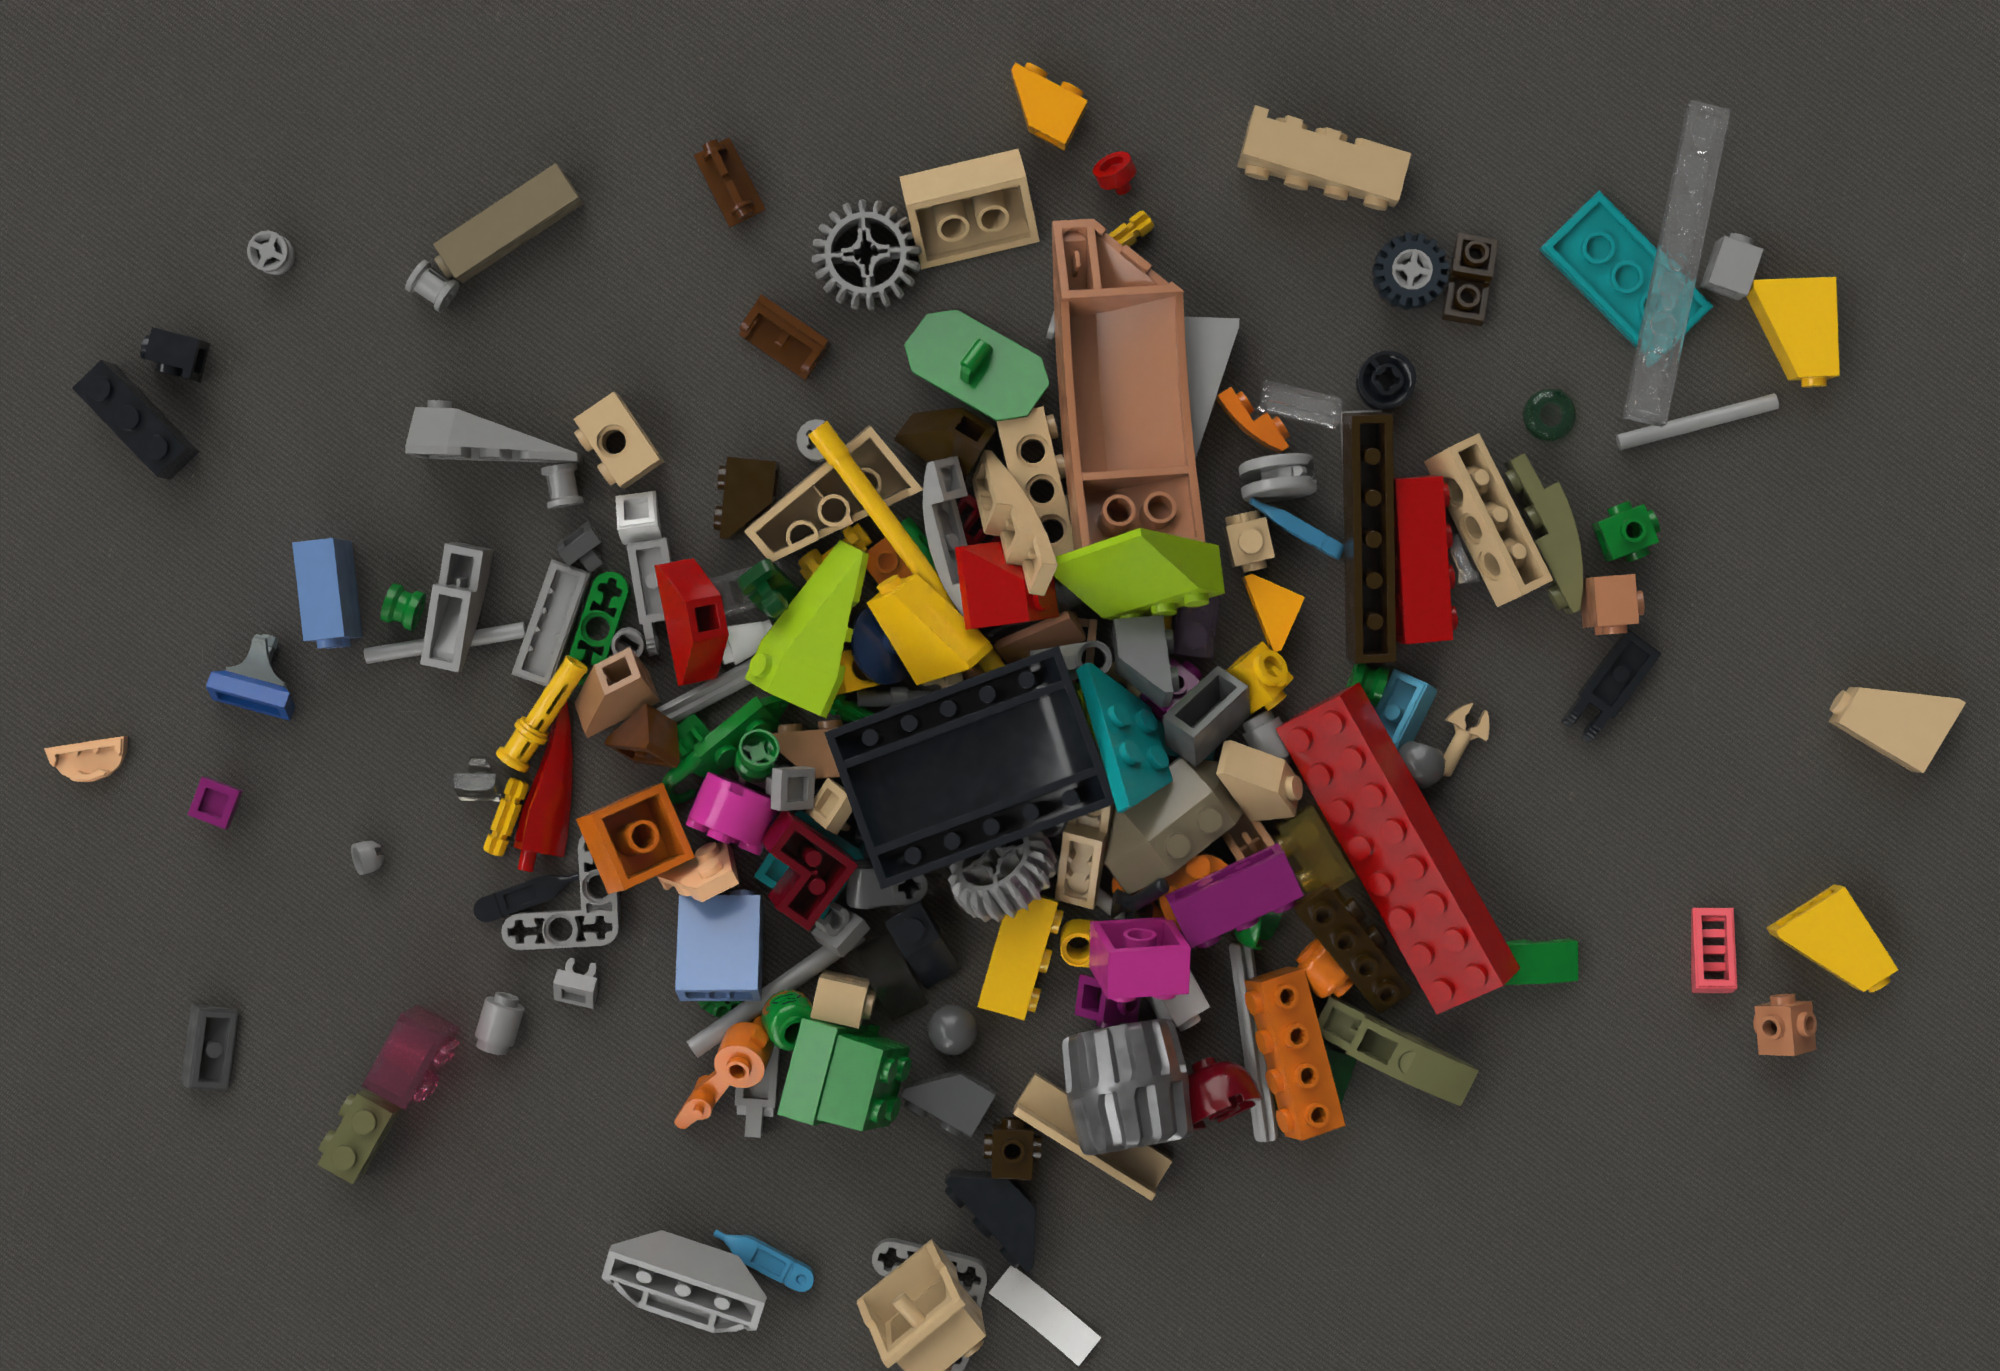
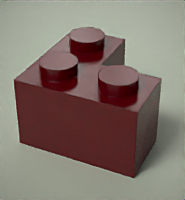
(815, 868)

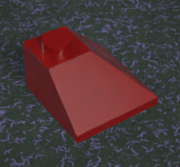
(997, 591)

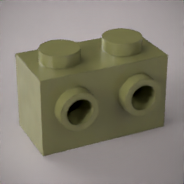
(359, 1135)

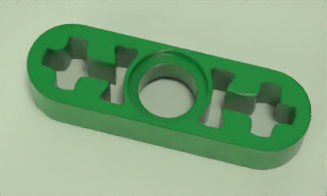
(599, 597)

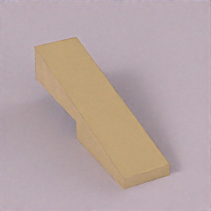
(1083, 856)

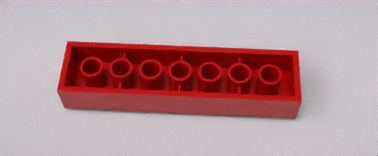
(1398, 849)

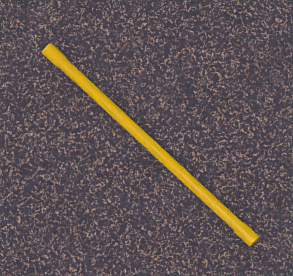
(838, 456)

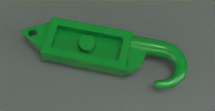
(720, 746)

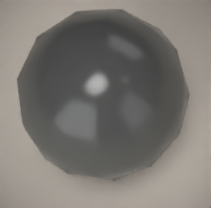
(1423, 763)
(952, 1029)

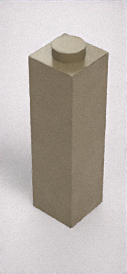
(507, 224)

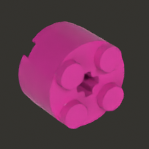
(732, 813)

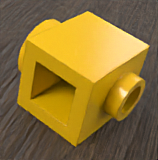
(1264, 674)

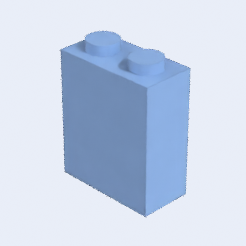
(327, 592)
(720, 948)

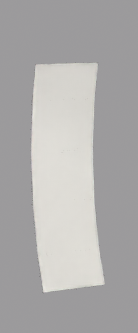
(1045, 1314)

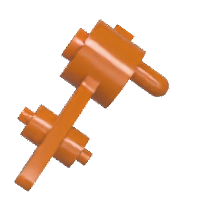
(738, 1063)

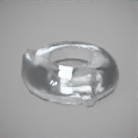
(1467, 568)

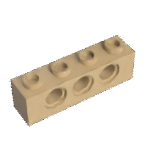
(1051, 468)
(1489, 521)

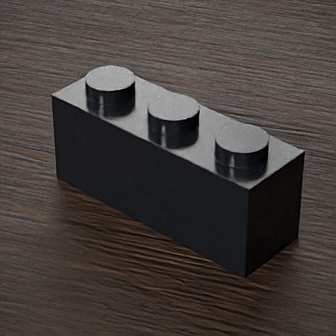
(135, 419)

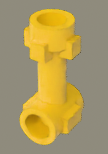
(853, 535)

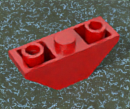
(692, 620)

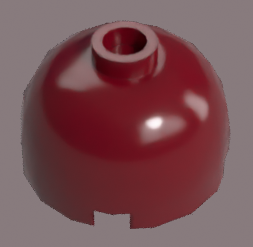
(1220, 1091)

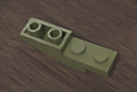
(1559, 542)
(1396, 1052)

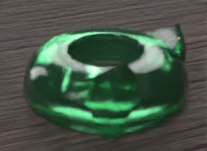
(1532, 410)

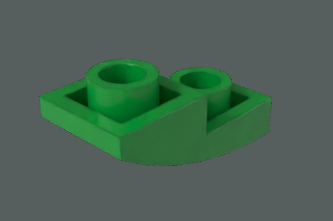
(1545, 961)

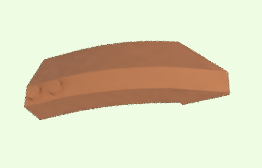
(1121, 390)

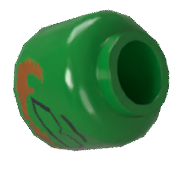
(783, 1016)

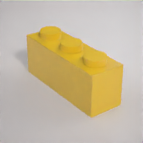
(1019, 957)

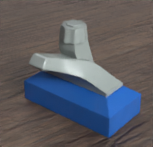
(253, 682)

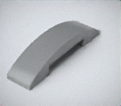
(942, 521)

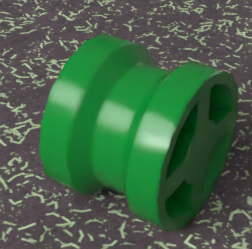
(403, 606)
(1372, 681)

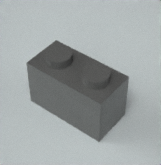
(1206, 716)

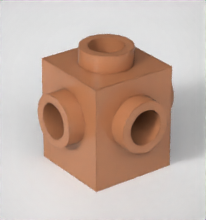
(1785, 1026)

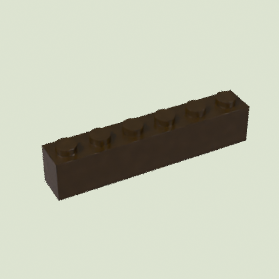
(1369, 537)

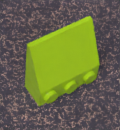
(1142, 574)

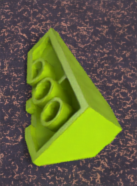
(806, 643)

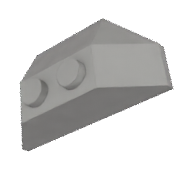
(686, 1282)

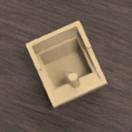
(923, 1314)

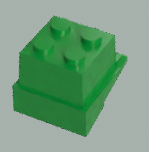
(844, 1076)

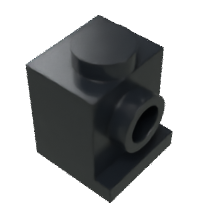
(175, 353)

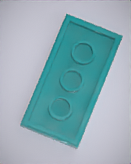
(1610, 265)

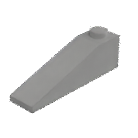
(458, 435)

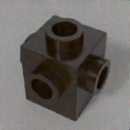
(1008, 1163)

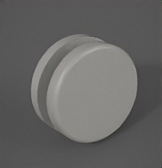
(1278, 477)

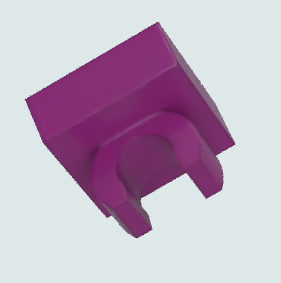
(215, 802)

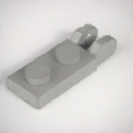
(648, 601)

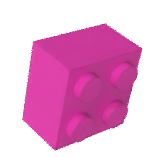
(1139, 958)

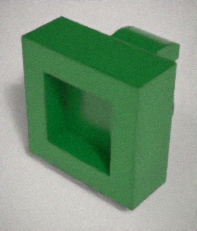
(690, 733)

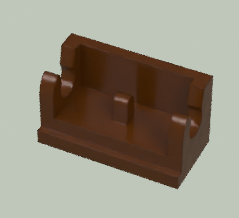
(784, 337)

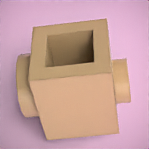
(1248, 541)

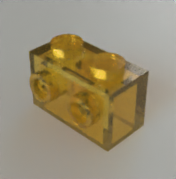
(1313, 850)

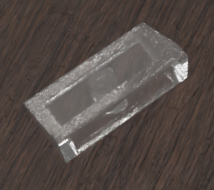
(1300, 404)

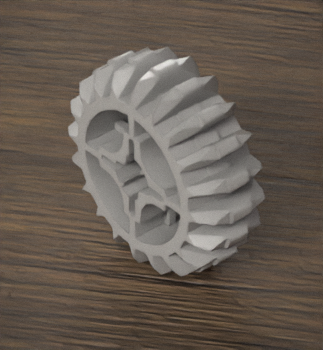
(847, 255)
(1003, 877)

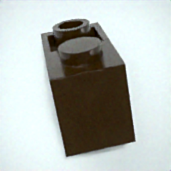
(945, 435)
(748, 493)

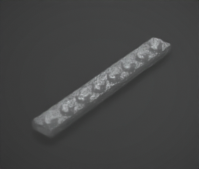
(1676, 263)

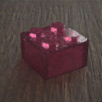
(411, 1057)

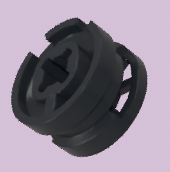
(1385, 380)

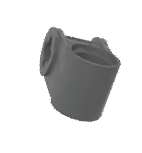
(865, 892)

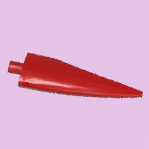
(547, 808)

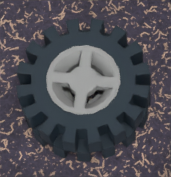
(1414, 257)

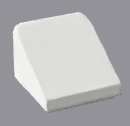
(638, 517)

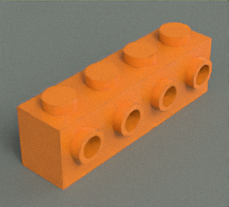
(1294, 1053)

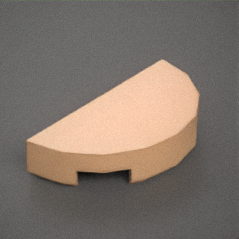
(90, 759)

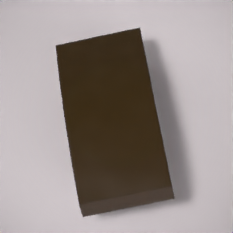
(1469, 279)

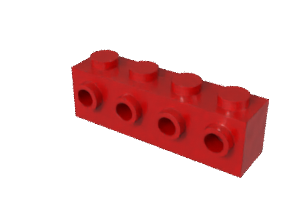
(1422, 561)

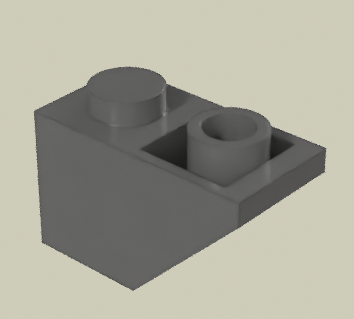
(1142, 656)
(952, 1097)

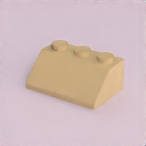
(970, 208)

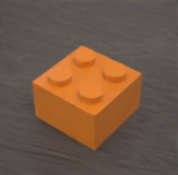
(635, 838)

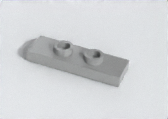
(551, 623)

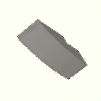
(456, 605)

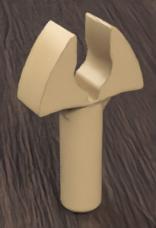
(1462, 737)

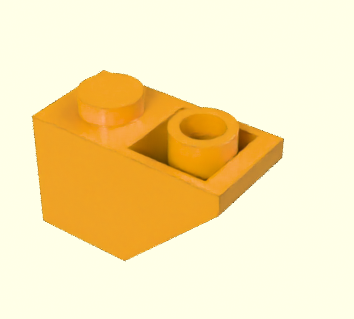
(1048, 109)

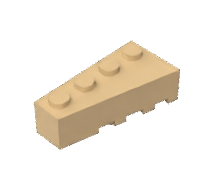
(1322, 160)

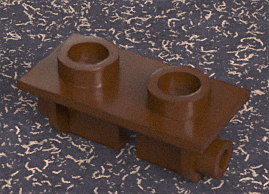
(729, 181)

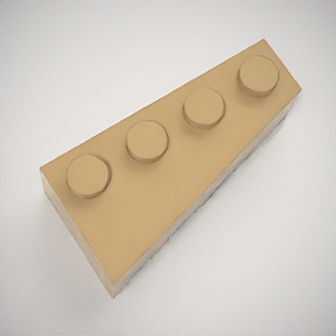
(826, 503)

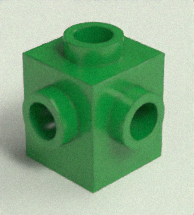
(1612, 532)

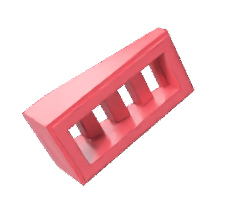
(1698, 966)

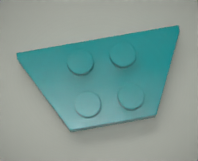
(1125, 738)

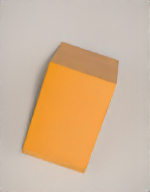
(1274, 608)

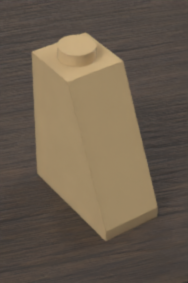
(1897, 723)

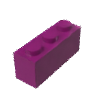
(1235, 896)

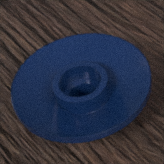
(874, 651)

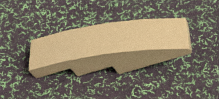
(1009, 514)

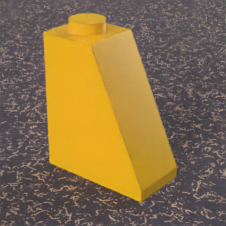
(1800, 325)
(926, 629)
(1838, 939)

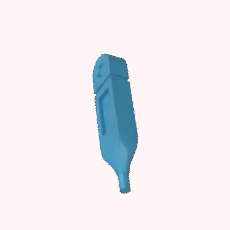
(1300, 529)
(769, 1261)

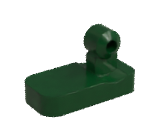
(768, 588)

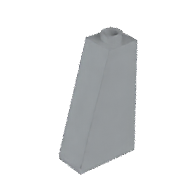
(1207, 354)

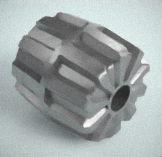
(1127, 1086)

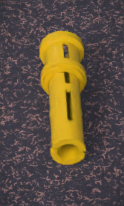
(532, 730)

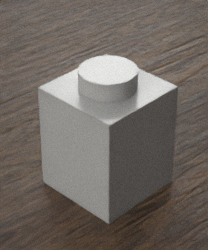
(1732, 266)

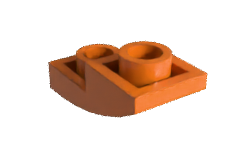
(1264, 430)

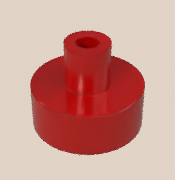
(1115, 172)

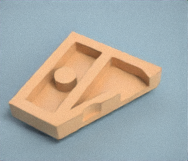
(705, 875)

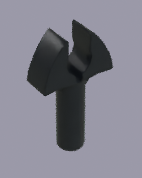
(1138, 905)

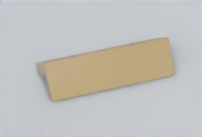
(1048, 1111)

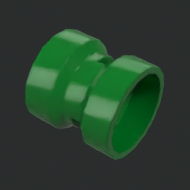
(759, 746)

